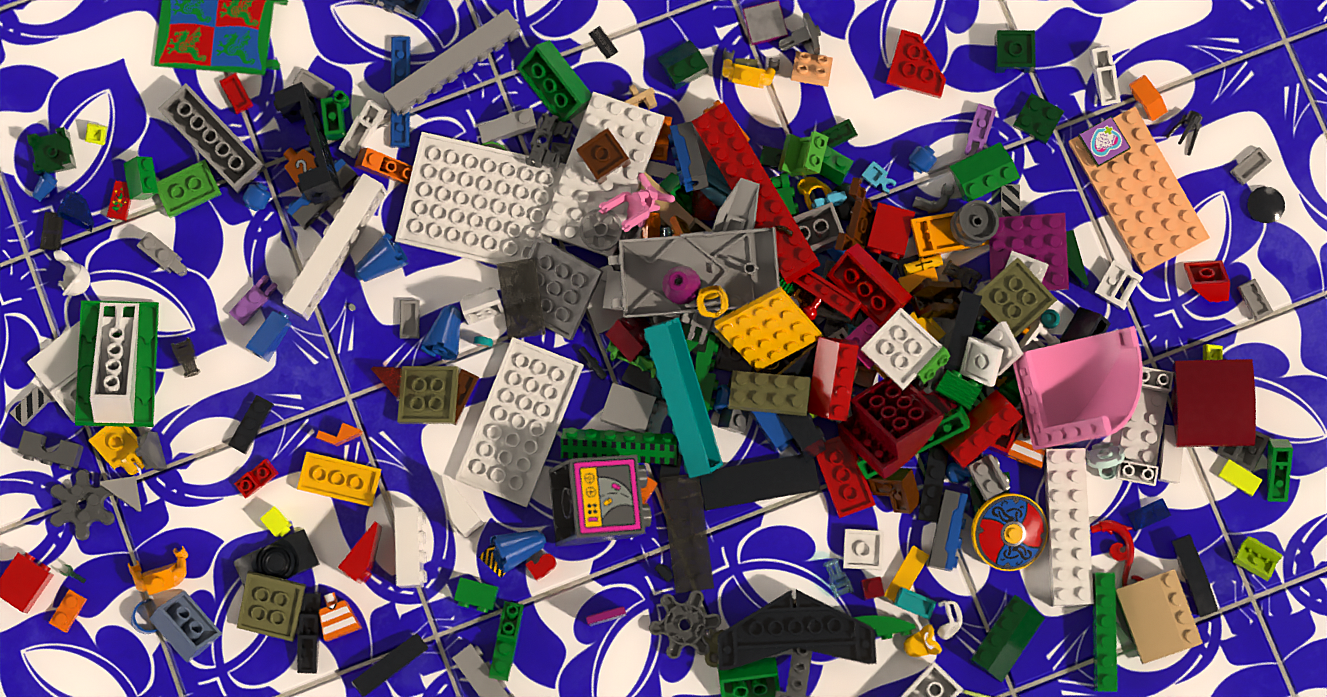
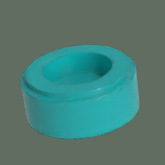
(1050, 319)
(483, 341)

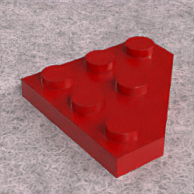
(915, 67)

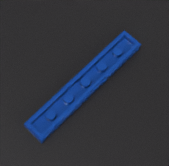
(399, 71)

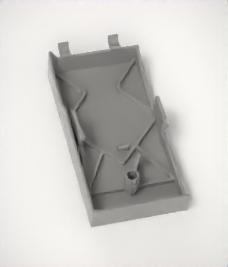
(736, 260)

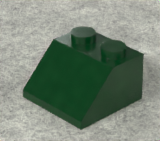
(683, 64)

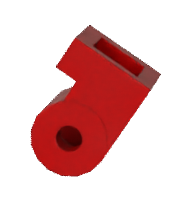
(544, 566)

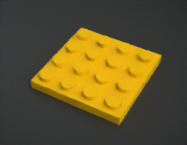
(768, 329)

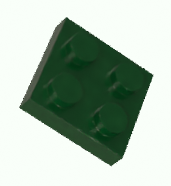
(1038, 118)

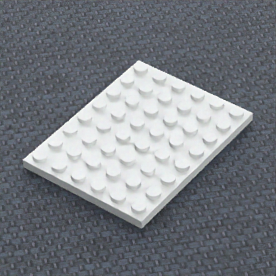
(475, 201)

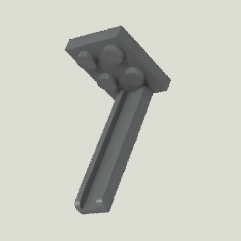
(798, 674)

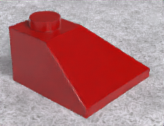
(1209, 280)

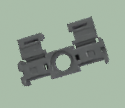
(540, 151)

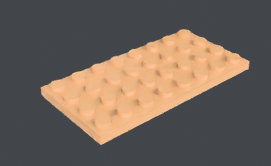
(1143, 196)

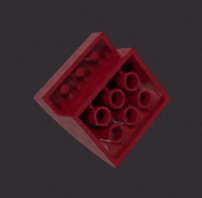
(1214, 403)
(889, 425)

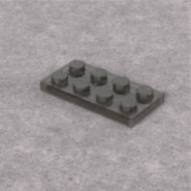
(521, 298)

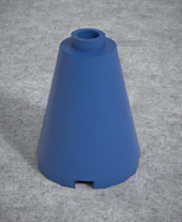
(381, 259)
(444, 334)
(516, 547)

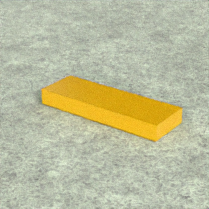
(907, 572)

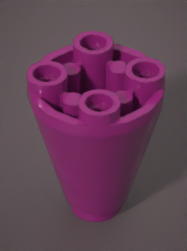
(687, 290)

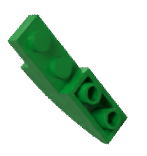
(704, 364)
(886, 626)
(506, 641)

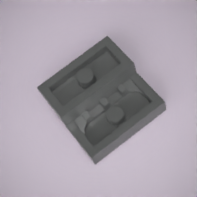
(1246, 455)

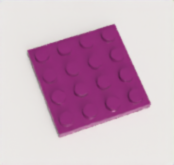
(1037, 237)

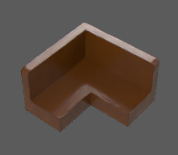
(900, 488)

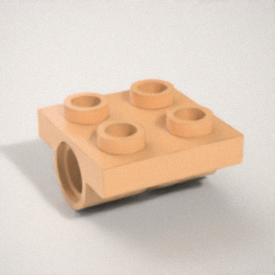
(812, 68)

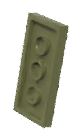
(769, 393)

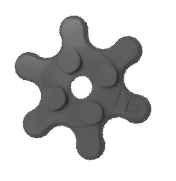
(92, 512)
(671, 624)

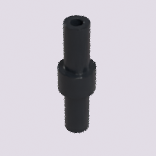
(592, 363)

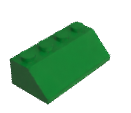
(555, 81)

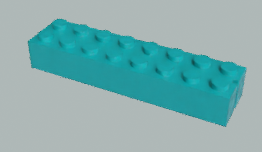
(683, 397)

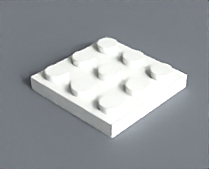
(901, 348)

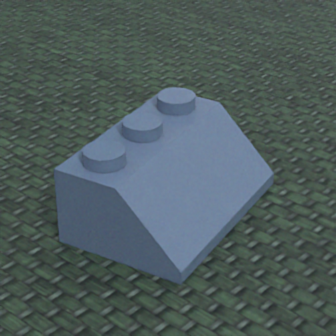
(185, 626)

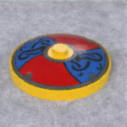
(1009, 531)

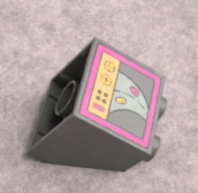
(598, 500)

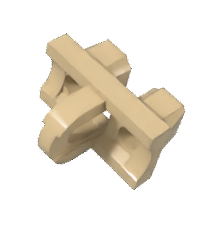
(646, 97)

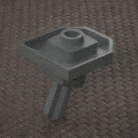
(803, 36)

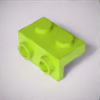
(1257, 558)

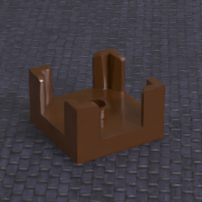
(603, 155)

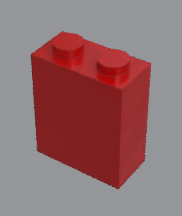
(890, 231)
(24, 581)

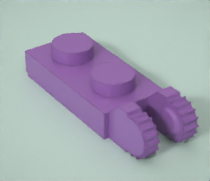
(980, 127)
(252, 301)

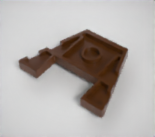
(861, 220)

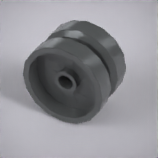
(974, 223)

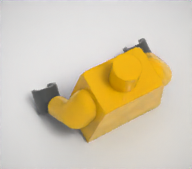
(748, 75)

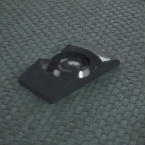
(280, 559)

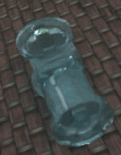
(837, 580)

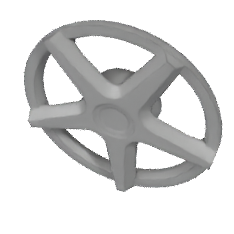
(600, 229)

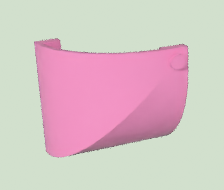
(1080, 387)

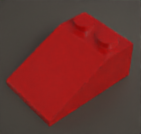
(362, 557)

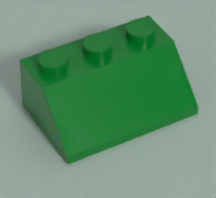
(984, 172)
(750, 680)

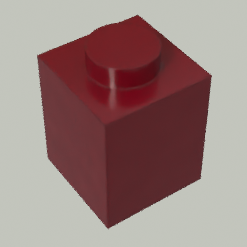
(872, 588)

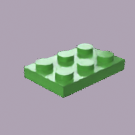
(187, 189)

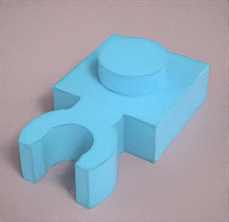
(876, 176)
(834, 197)

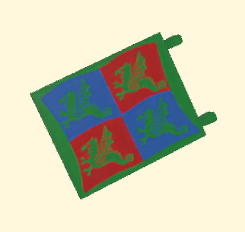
(216, 35)

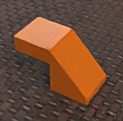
(1149, 97)
(662, 143)
(345, 434)

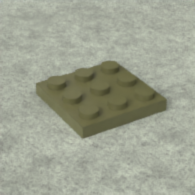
(1016, 297)
(428, 395)
(271, 606)

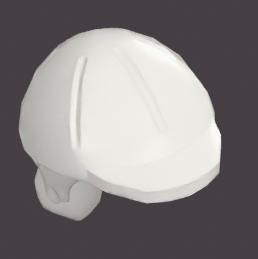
(75, 276)

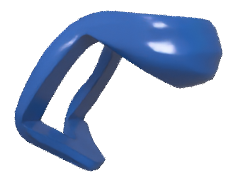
(722, 398)

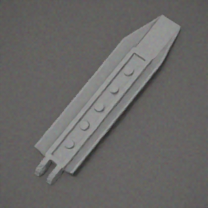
(735, 214)

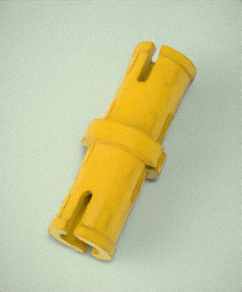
(922, 264)

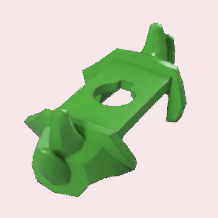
(643, 363)

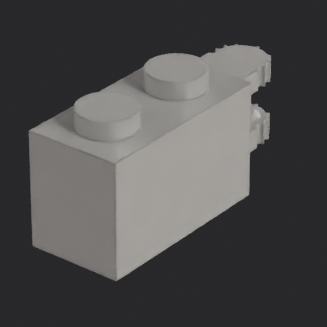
(162, 254)

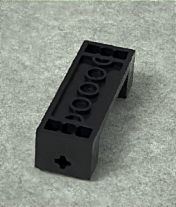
(321, 182)

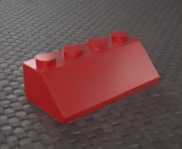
(870, 284)
(832, 378)
(987, 424)

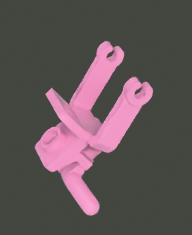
(640, 203)

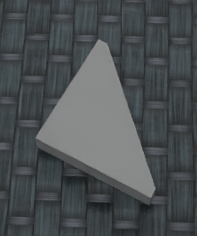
(125, 490)

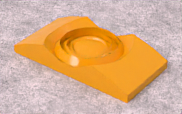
(934, 235)

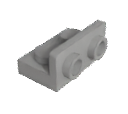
(989, 476)

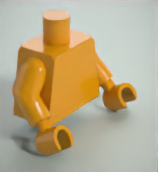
(162, 577)

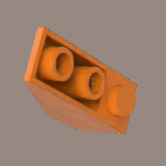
(383, 166)

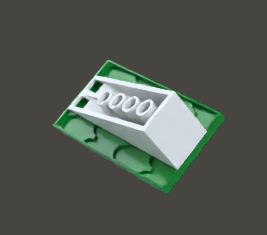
(117, 364)

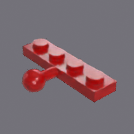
(827, 293)

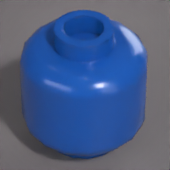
(922, 159)
(256, 196)

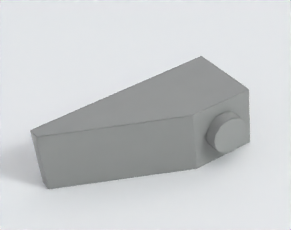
(508, 126)

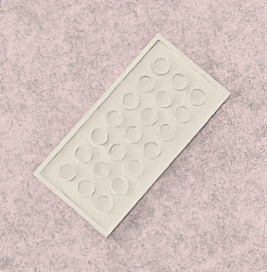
(578, 189)
(519, 422)

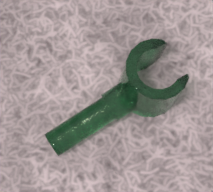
(73, 574)

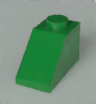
(672, 186)

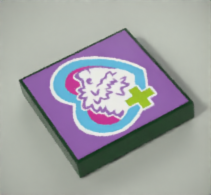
(1104, 141)

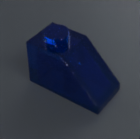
(76, 210)

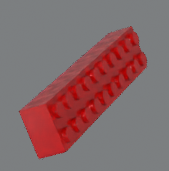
(737, 161)

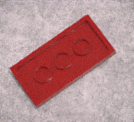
(844, 478)

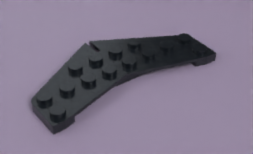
(808, 626)

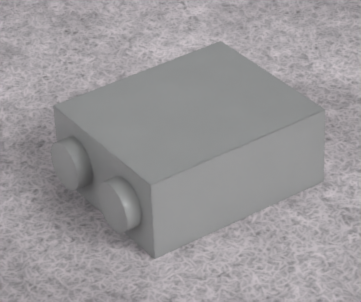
(629, 409)

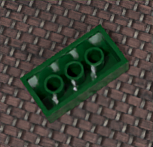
(1007, 638)

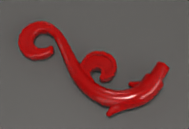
(1114, 550)

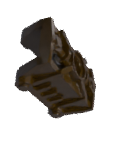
(933, 295)

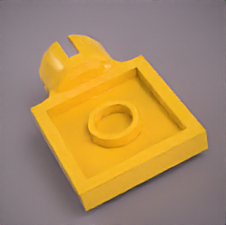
(118, 448)

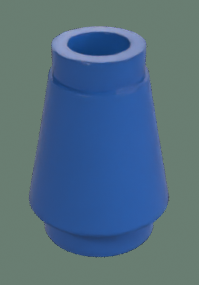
(44, 186)

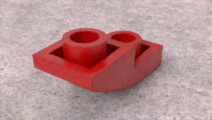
(256, 478)

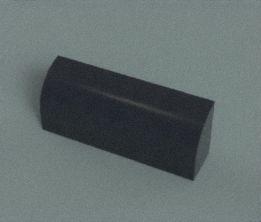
(1085, 324)

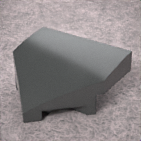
(151, 451)

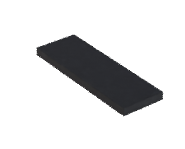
(759, 481)

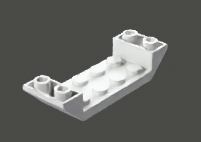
(1143, 432)

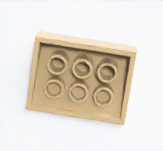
(1158, 616)

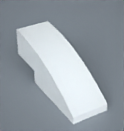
(1105, 75)
(363, 128)
(1170, 457)

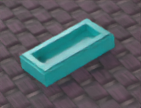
(914, 603)

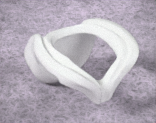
(949, 629)

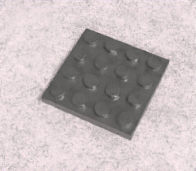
(564, 286)

